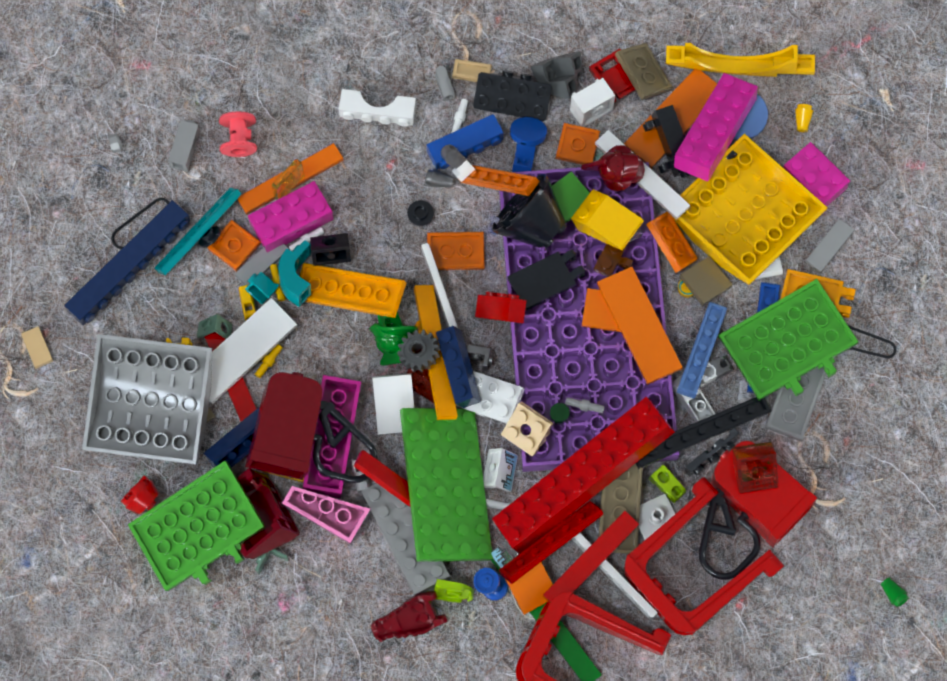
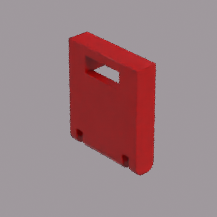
(614, 77)

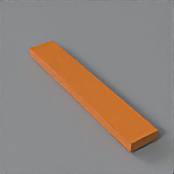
(312, 167)
(502, 180)

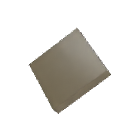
(705, 280)

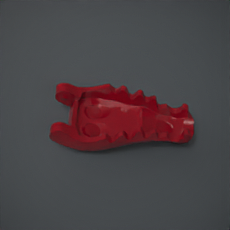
(411, 618)

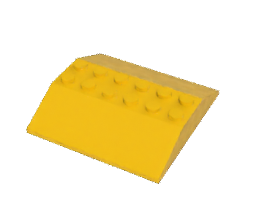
(747, 211)

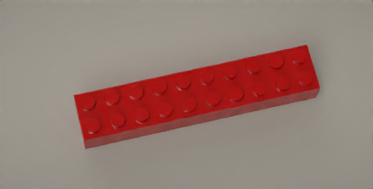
(583, 475)

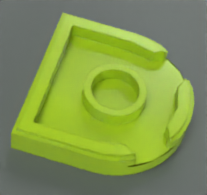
(453, 591)

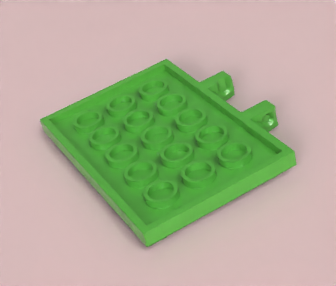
(789, 341)
(197, 527)

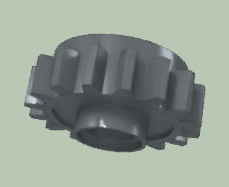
(412, 344)

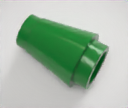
(894, 592)

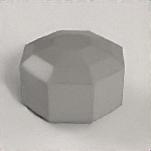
(115, 143)

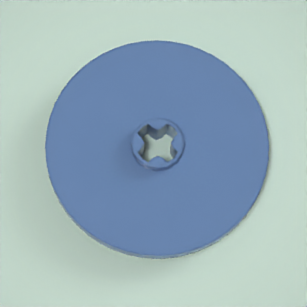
(755, 120)

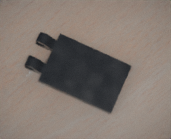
(545, 279)

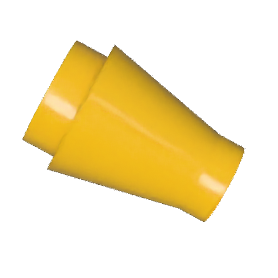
(803, 117)

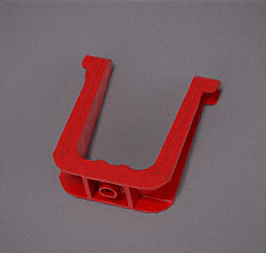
(570, 605)
(677, 620)

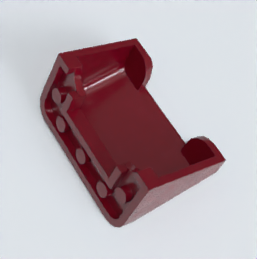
(275, 516)

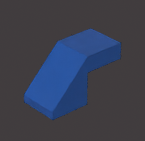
(523, 158)

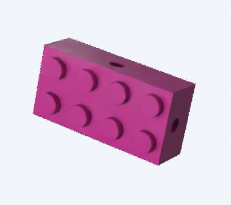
(291, 217)

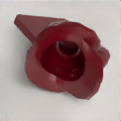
(618, 168)

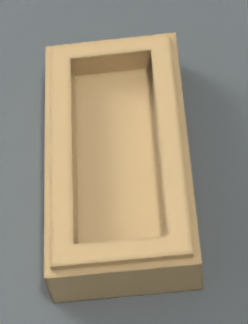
(469, 70)
(37, 347)

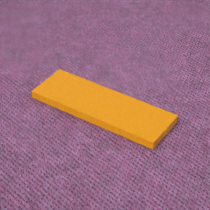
(353, 290)

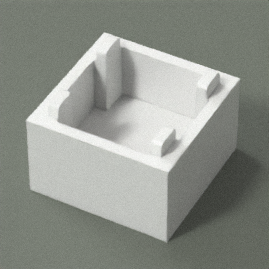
(592, 102)

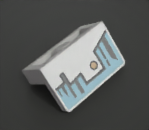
(500, 469)

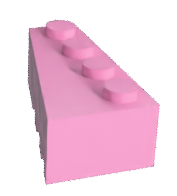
(331, 514)

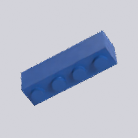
(467, 140)

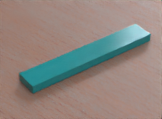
(197, 231)

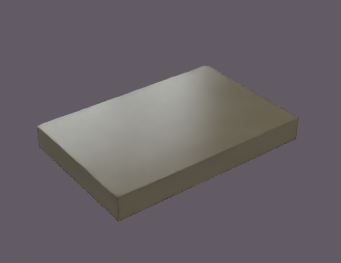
(643, 71)

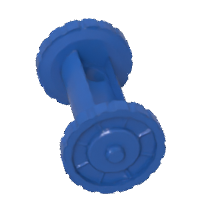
(490, 584)

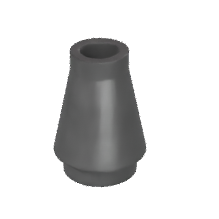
(438, 179)

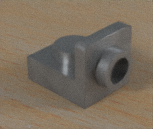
(477, 353)

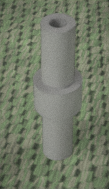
(584, 405)

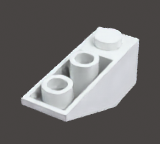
(698, 407)

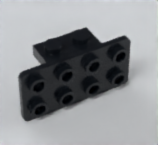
(512, 95)

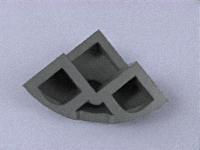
(560, 73)

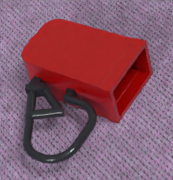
(764, 511)

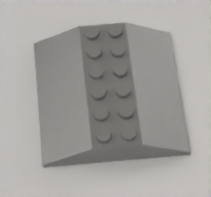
(148, 399)

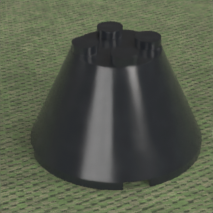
(533, 217)

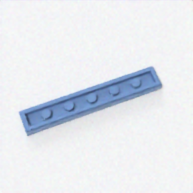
(701, 350)

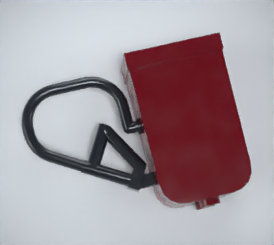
(288, 427)

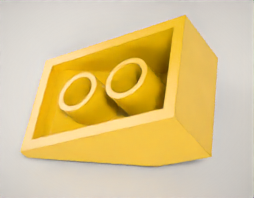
(606, 220)

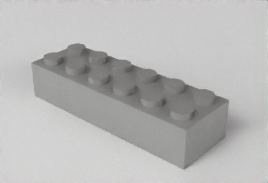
(396, 527)

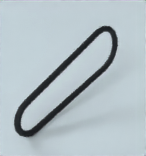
(113, 234)
(877, 337)

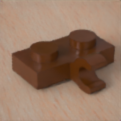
(610, 259)

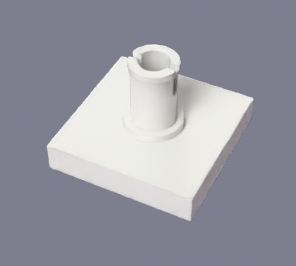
(654, 515)

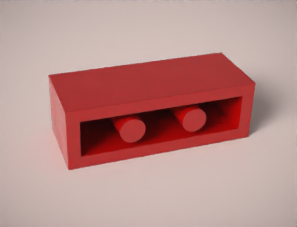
(500, 307)

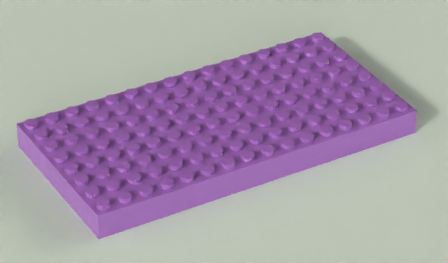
(562, 358)

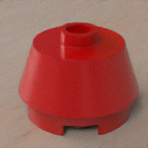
(141, 496)

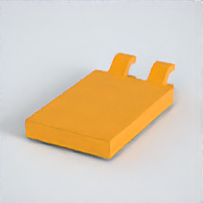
(834, 288)

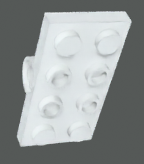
(497, 398)

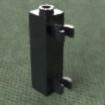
(670, 134)

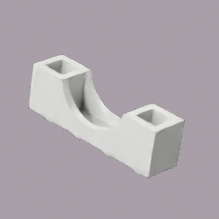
(399, 111)

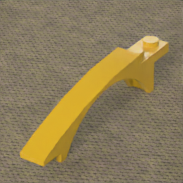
(780, 62)

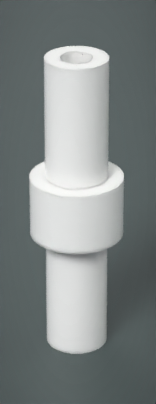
(460, 115)
(318, 232)

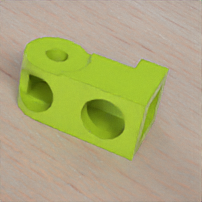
(667, 484)

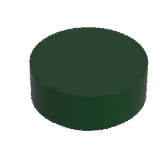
(559, 413)

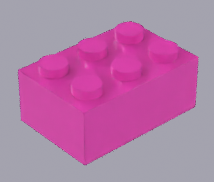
(817, 174)

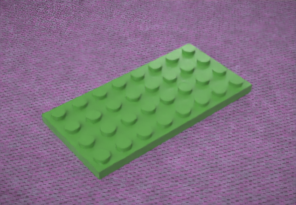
(445, 486)

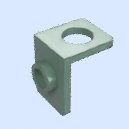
(213, 324)
(261, 560)

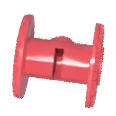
(239, 134)

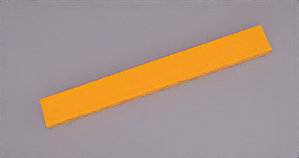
(430, 322)

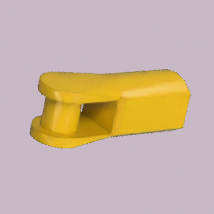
(246, 301)

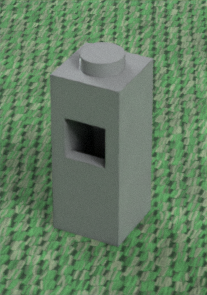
(184, 145)

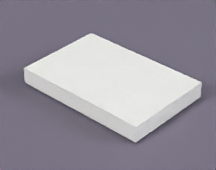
(390, 396)

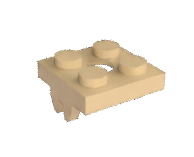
(539, 429)

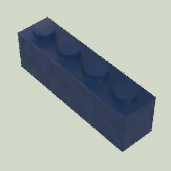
(458, 367)
(234, 444)

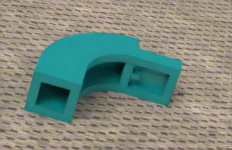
(291, 284)

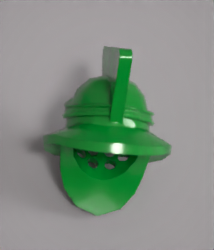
(389, 336)

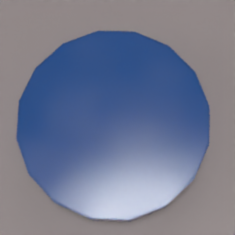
(528, 131)

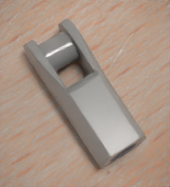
(444, 83)

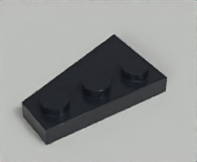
(720, 446)

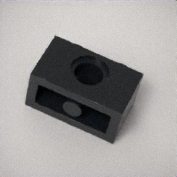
(330, 249)

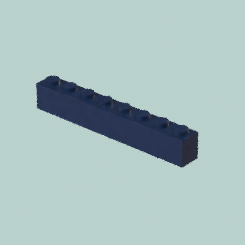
(127, 263)

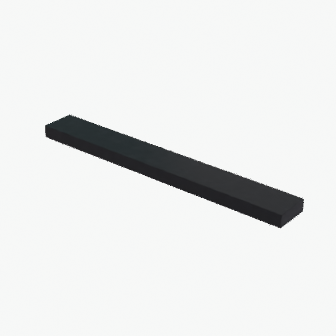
(707, 429)

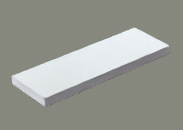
(248, 346)

